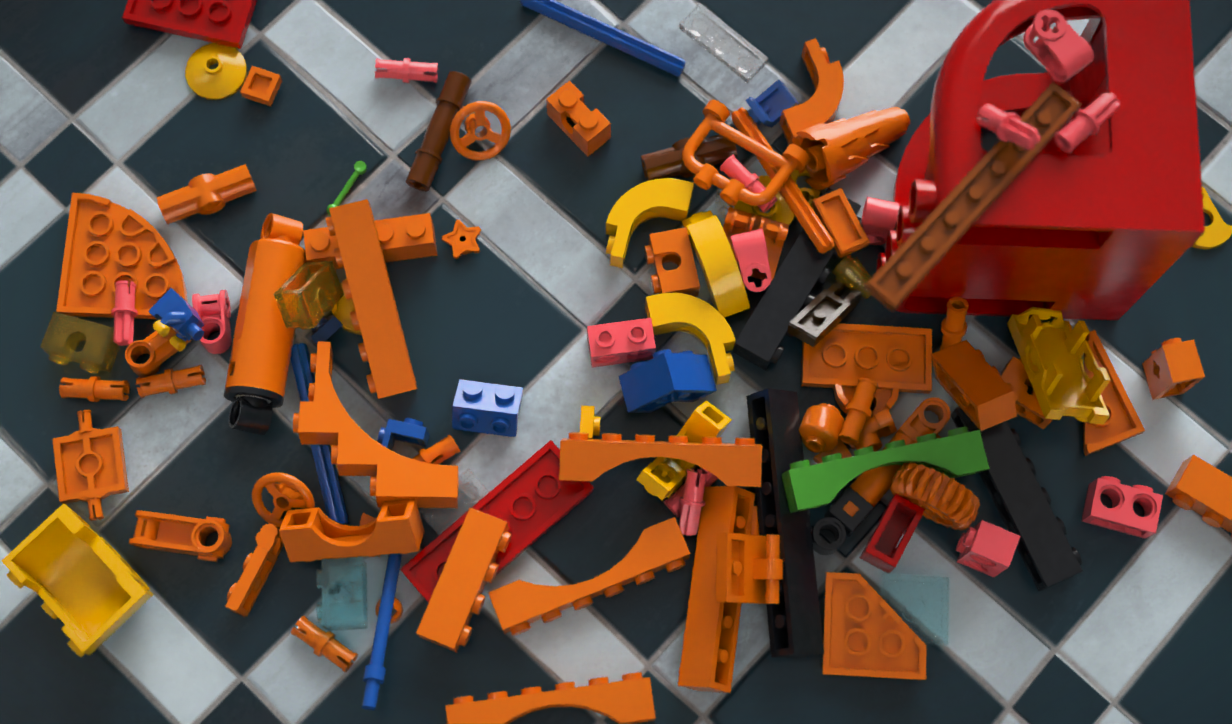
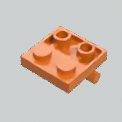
(748, 568)

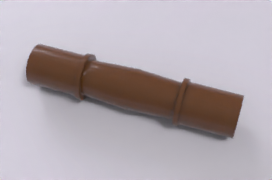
(438, 131)

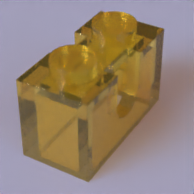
(309, 294)
(67, 332)

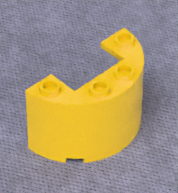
(77, 579)

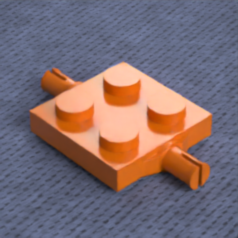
(90, 465)

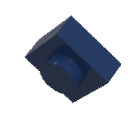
(324, 329)

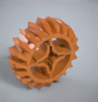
(940, 495)

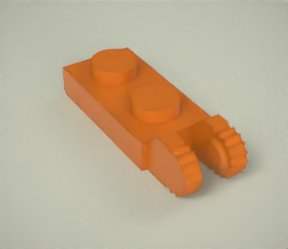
(255, 570)

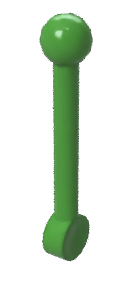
(360, 168)

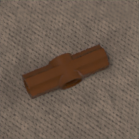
(669, 161)

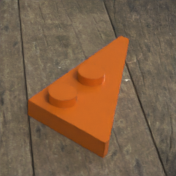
(1123, 418)

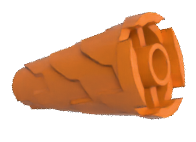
(848, 143)

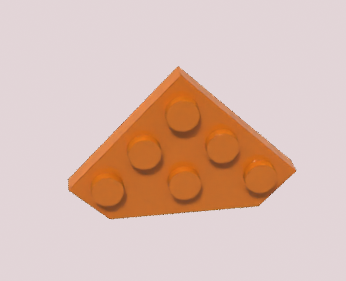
(866, 634)

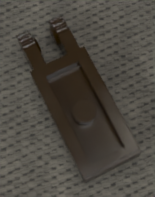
(823, 314)

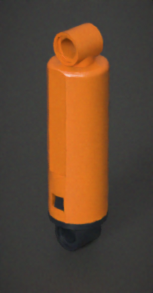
(261, 339)

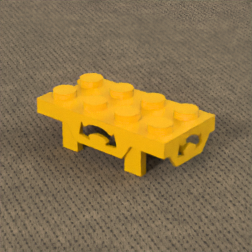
(1055, 365)

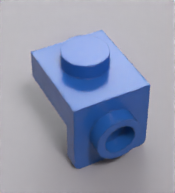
(769, 104)
(409, 431)

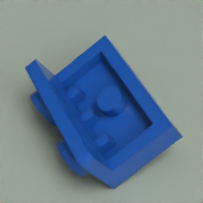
(486, 408)

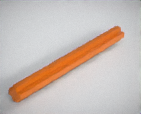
(789, 191)

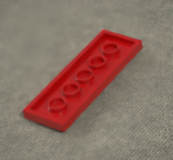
(528, 500)

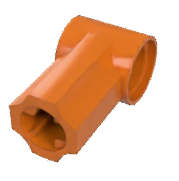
(154, 345)

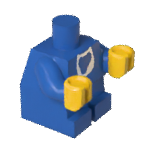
(176, 313)

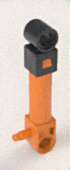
(872, 485)

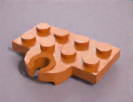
(886, 354)

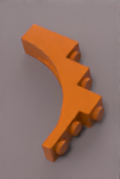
(356, 454)

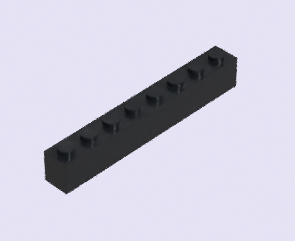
(796, 620)

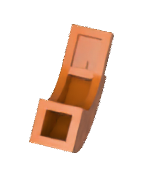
(824, 103)

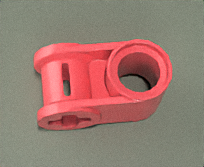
(1058, 48)
(879, 218)
(752, 253)
(215, 314)

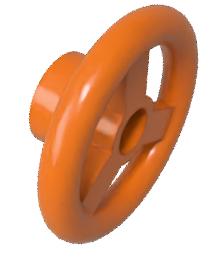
(472, 122)
(287, 494)

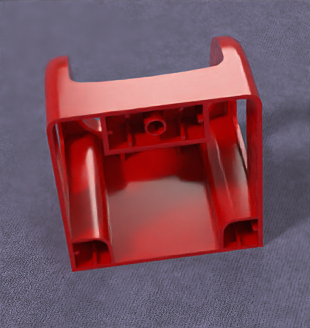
(1074, 226)

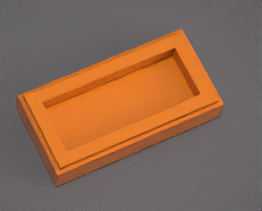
(840, 222)

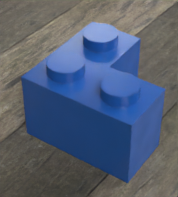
(666, 380)

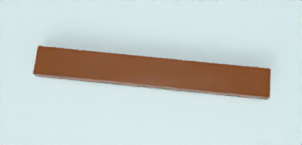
(968, 201)

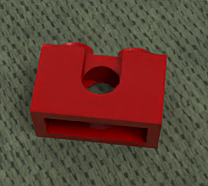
(897, 519)

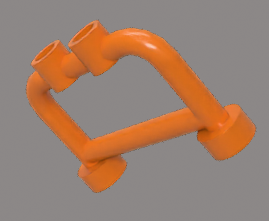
(733, 190)

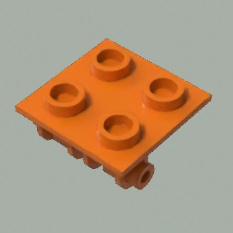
(774, 233)

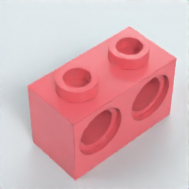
(621, 342)
(1121, 515)
(987, 548)

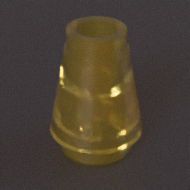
(852, 274)

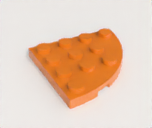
(110, 246)

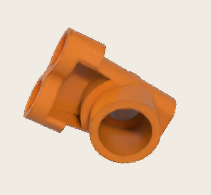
(874, 428)

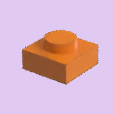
(261, 86)

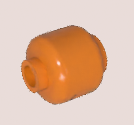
(821, 428)

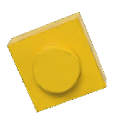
(589, 422)

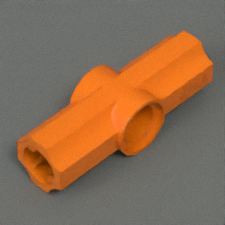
(206, 194)

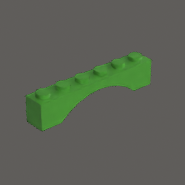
(818, 484)

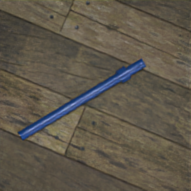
(375, 672)

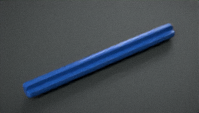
(608, 35)
(325, 469)

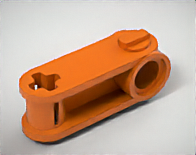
(181, 534)

